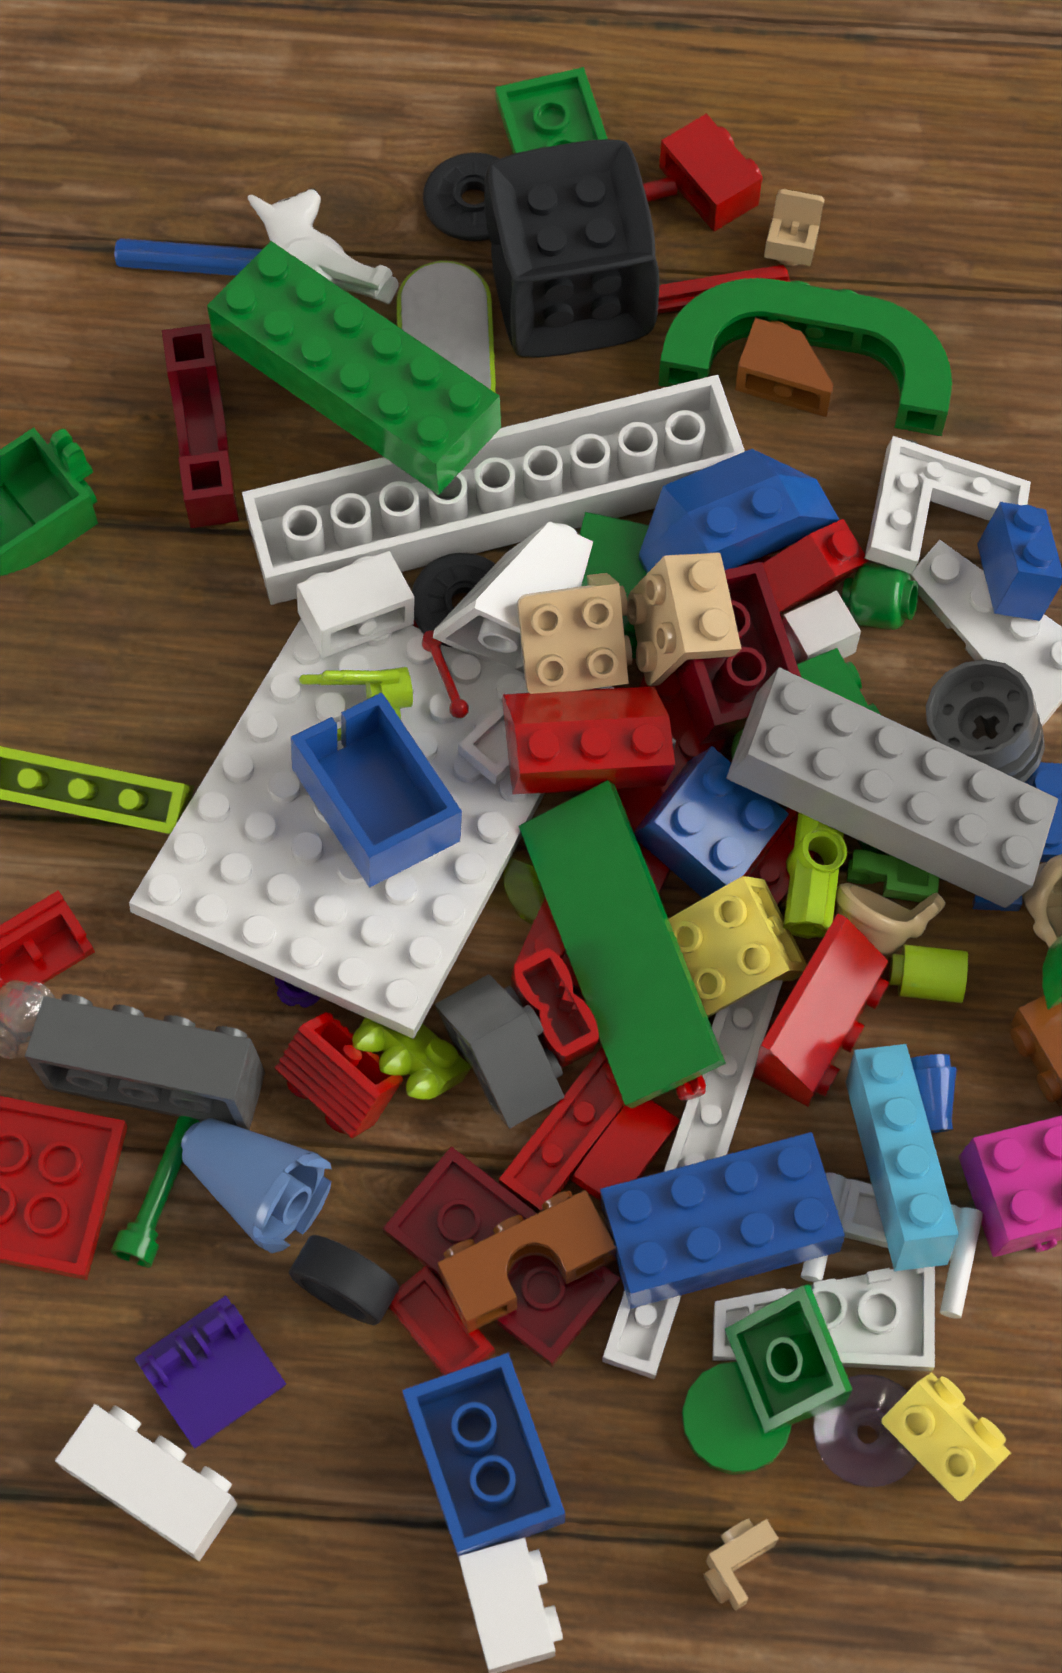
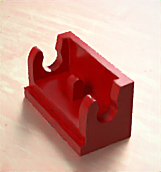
(41, 942)

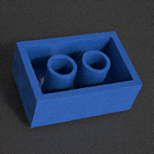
(484, 1456)

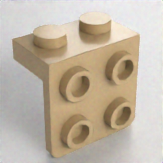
(682, 614)
(575, 637)

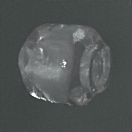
(18, 1014)

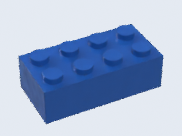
(721, 1220)

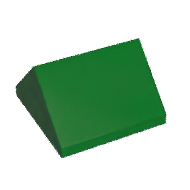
(789, 1360)

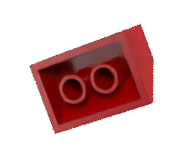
(587, 738)
(822, 1014)

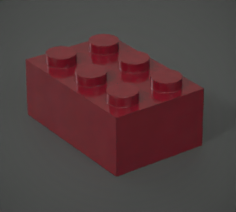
(724, 688)

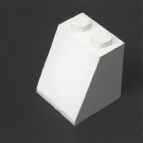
(488, 617)

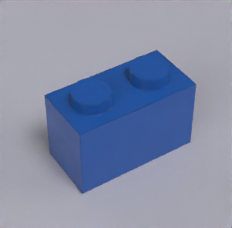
(1020, 561)

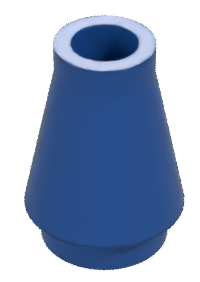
(937, 1089)

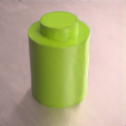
(930, 973)

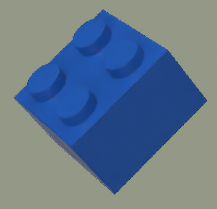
(709, 825)

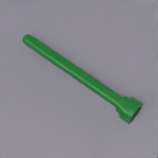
(139, 1237)

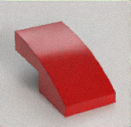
(626, 1147)

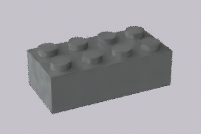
(145, 1061)

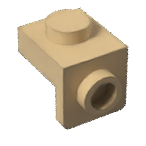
(794, 227)
(741, 1546)

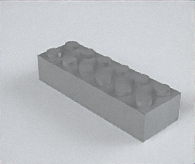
(893, 788)

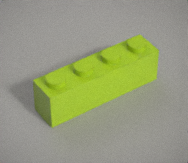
(92, 790)

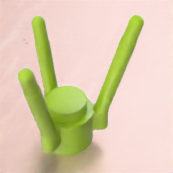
(393, 683)

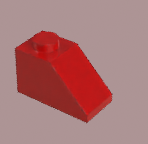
(813, 565)

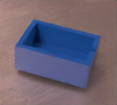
(376, 790)

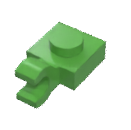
(899, 877)

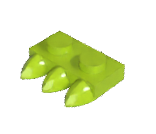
(427, 1058)

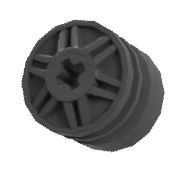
(989, 716)

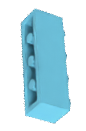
(901, 1158)

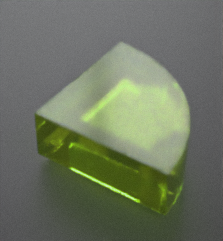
(523, 889)

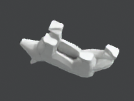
(290, 227)

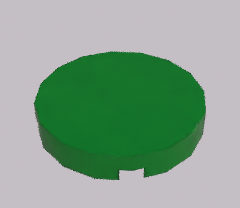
(725, 1425)

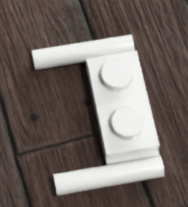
(862, 1222)

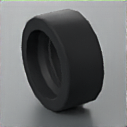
(344, 1279)

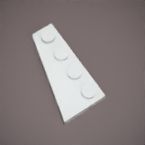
(961, 600)
(872, 1318)

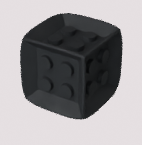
(572, 247)

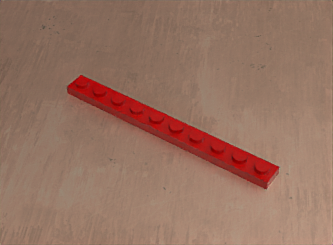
(594, 1097)

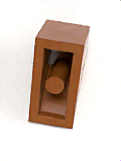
(783, 369)

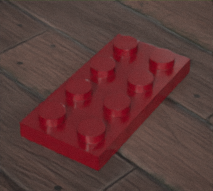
(465, 1203)

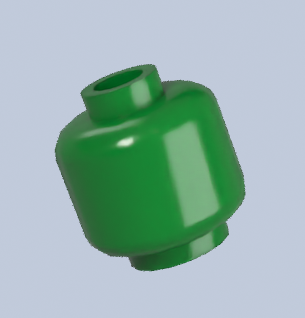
(880, 596)

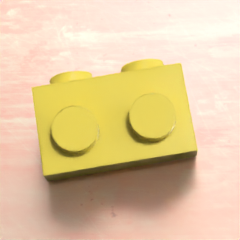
(946, 1435)

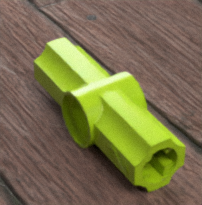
(810, 884)

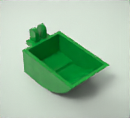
(42, 498)

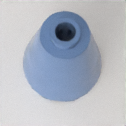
(258, 1179)

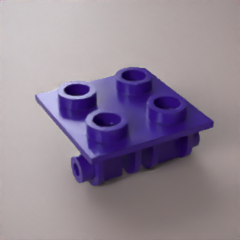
(210, 1371)

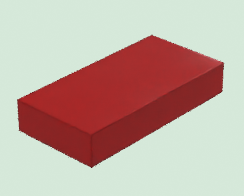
(435, 1325)

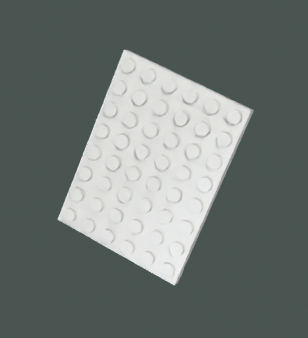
(272, 884)

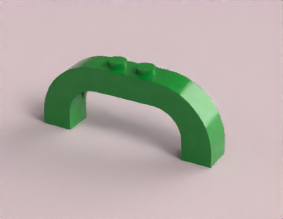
(827, 320)

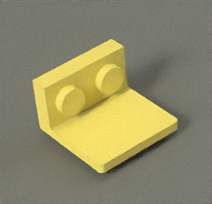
(736, 943)

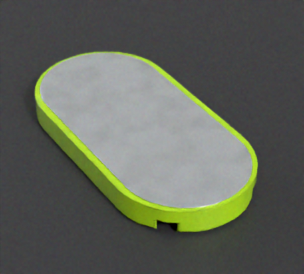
(450, 313)

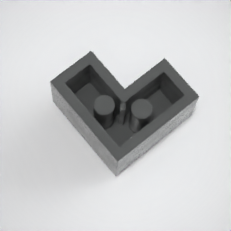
(502, 1048)

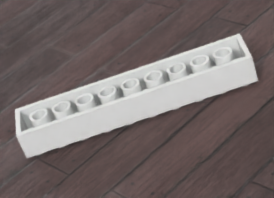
(539, 471)

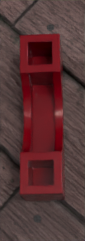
(200, 426)

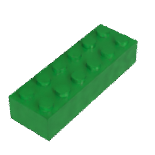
(355, 367)

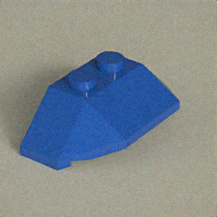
(737, 510)

